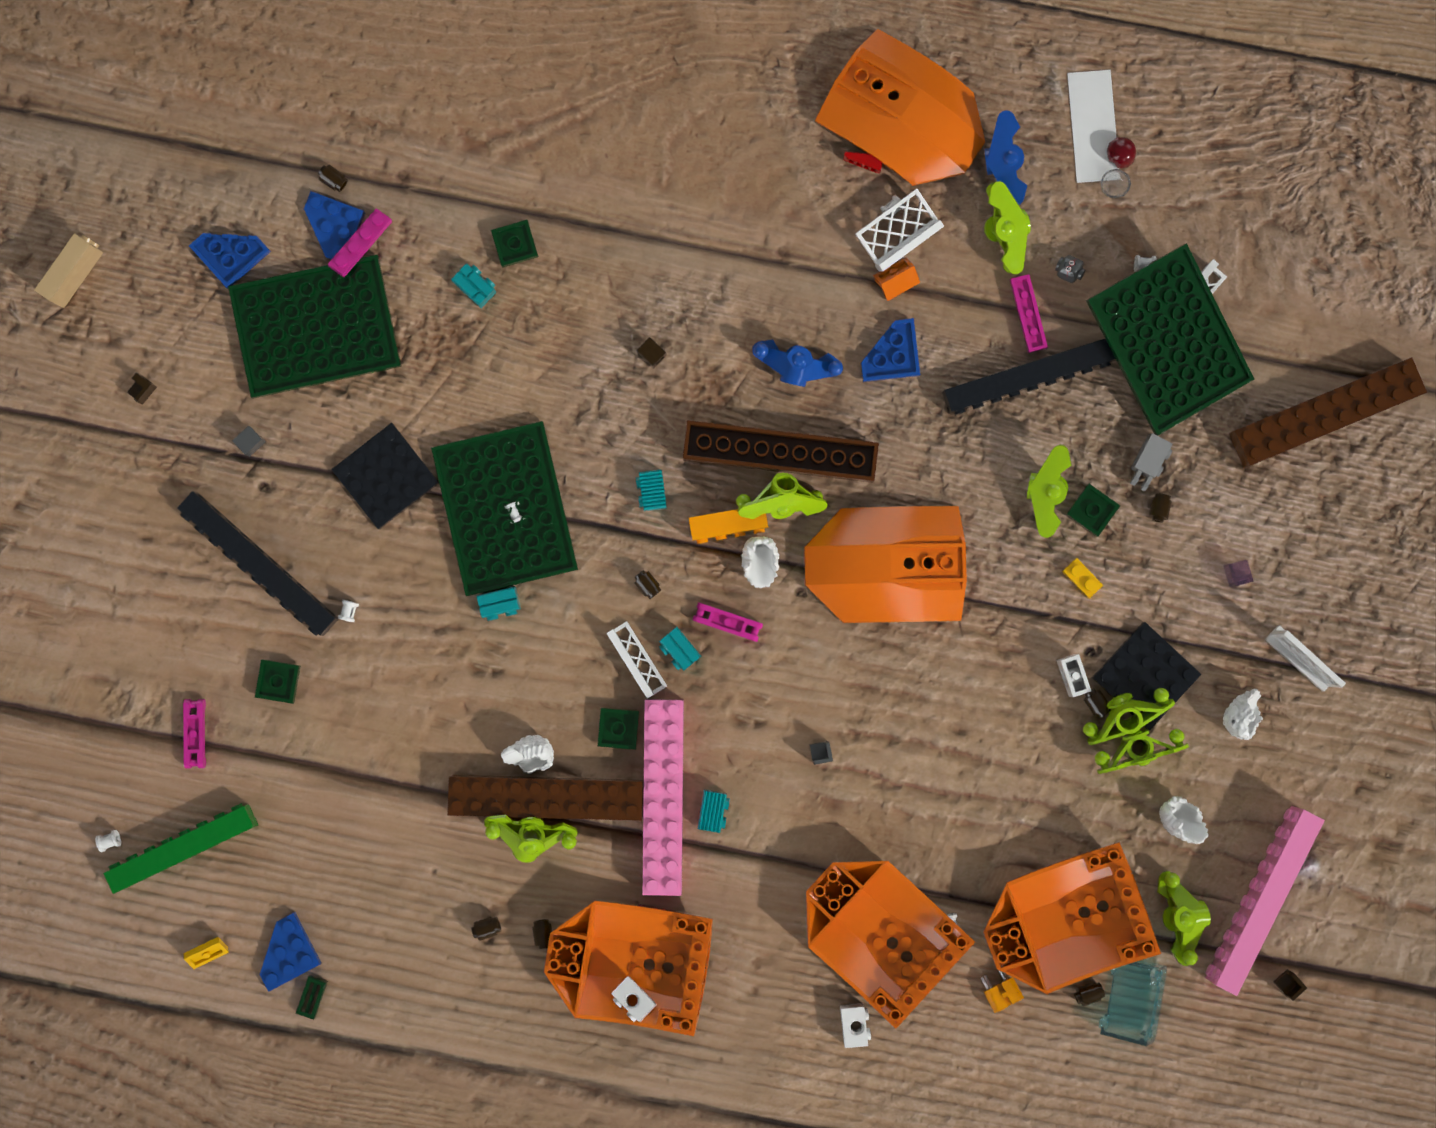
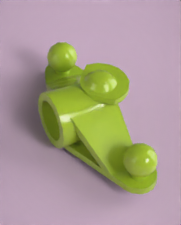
(1007, 226)
(1049, 489)
(781, 499)
(1121, 705)
(1145, 757)
(530, 835)
(1183, 916)

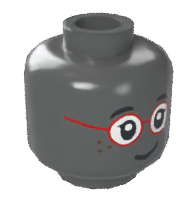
(1070, 268)

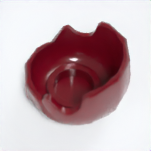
(1121, 152)

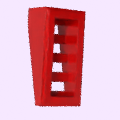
(864, 161)

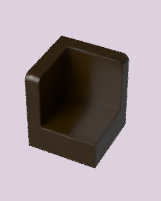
(651, 352)
(141, 388)
(1290, 984)

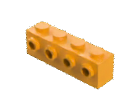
(725, 523)

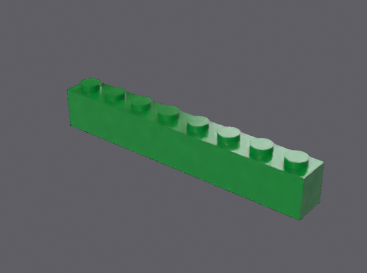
(180, 849)

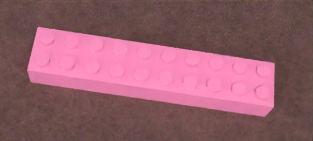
(663, 797)
(1264, 899)

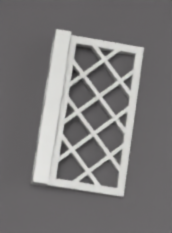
(910, 242)
(1303, 659)

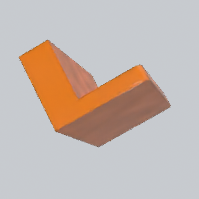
(897, 278)

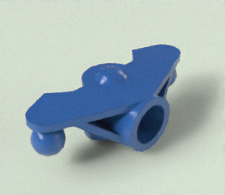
(1005, 157)
(796, 363)

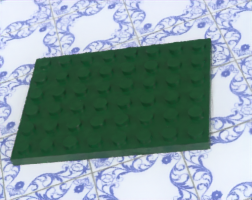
(314, 327)
(1170, 339)
(483, 477)

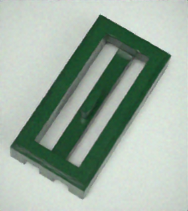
(316, 981)

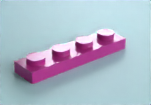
(360, 242)
(1028, 313)

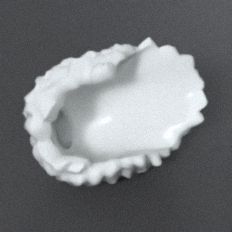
(760, 561)
(1243, 715)
(530, 754)
(1183, 820)

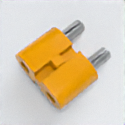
(1002, 994)

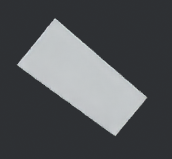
(1092, 122)

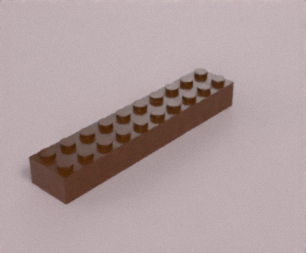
(1327, 412)
(780, 451)
(545, 797)

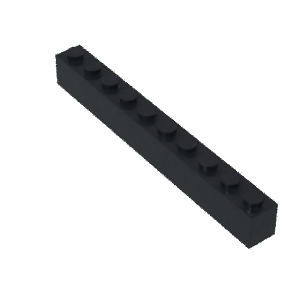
(1028, 376)
(257, 563)

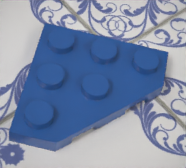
(332, 222)
(229, 254)
(893, 354)
(288, 953)

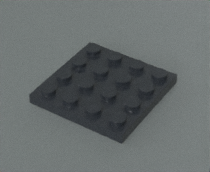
(385, 476)
(1145, 665)

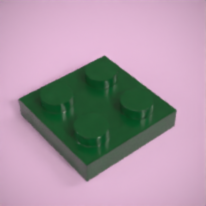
(514, 243)
(1093, 510)
(277, 681)
(618, 728)

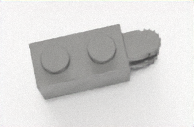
(1150, 459)

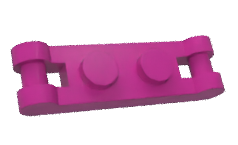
(727, 622)
(194, 733)

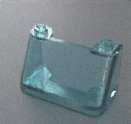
(1135, 1002)

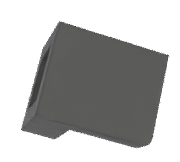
(248, 441)
(821, 752)

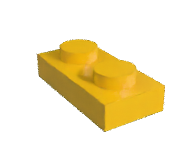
(1082, 578)
(205, 953)

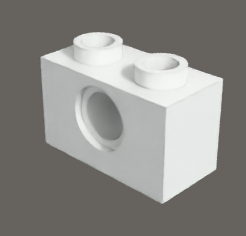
(1073, 675)
(644, 1004)
(855, 1037)

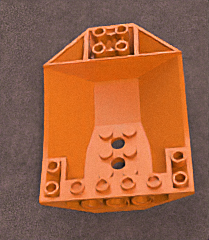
(922, 134)
(861, 571)
(856, 912)
(1044, 939)
(612, 941)

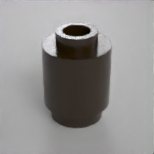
(332, 178)
(1160, 507)
(647, 584)
(1097, 703)
(486, 928)
(541, 933)
(1089, 993)

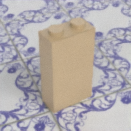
(69, 270)

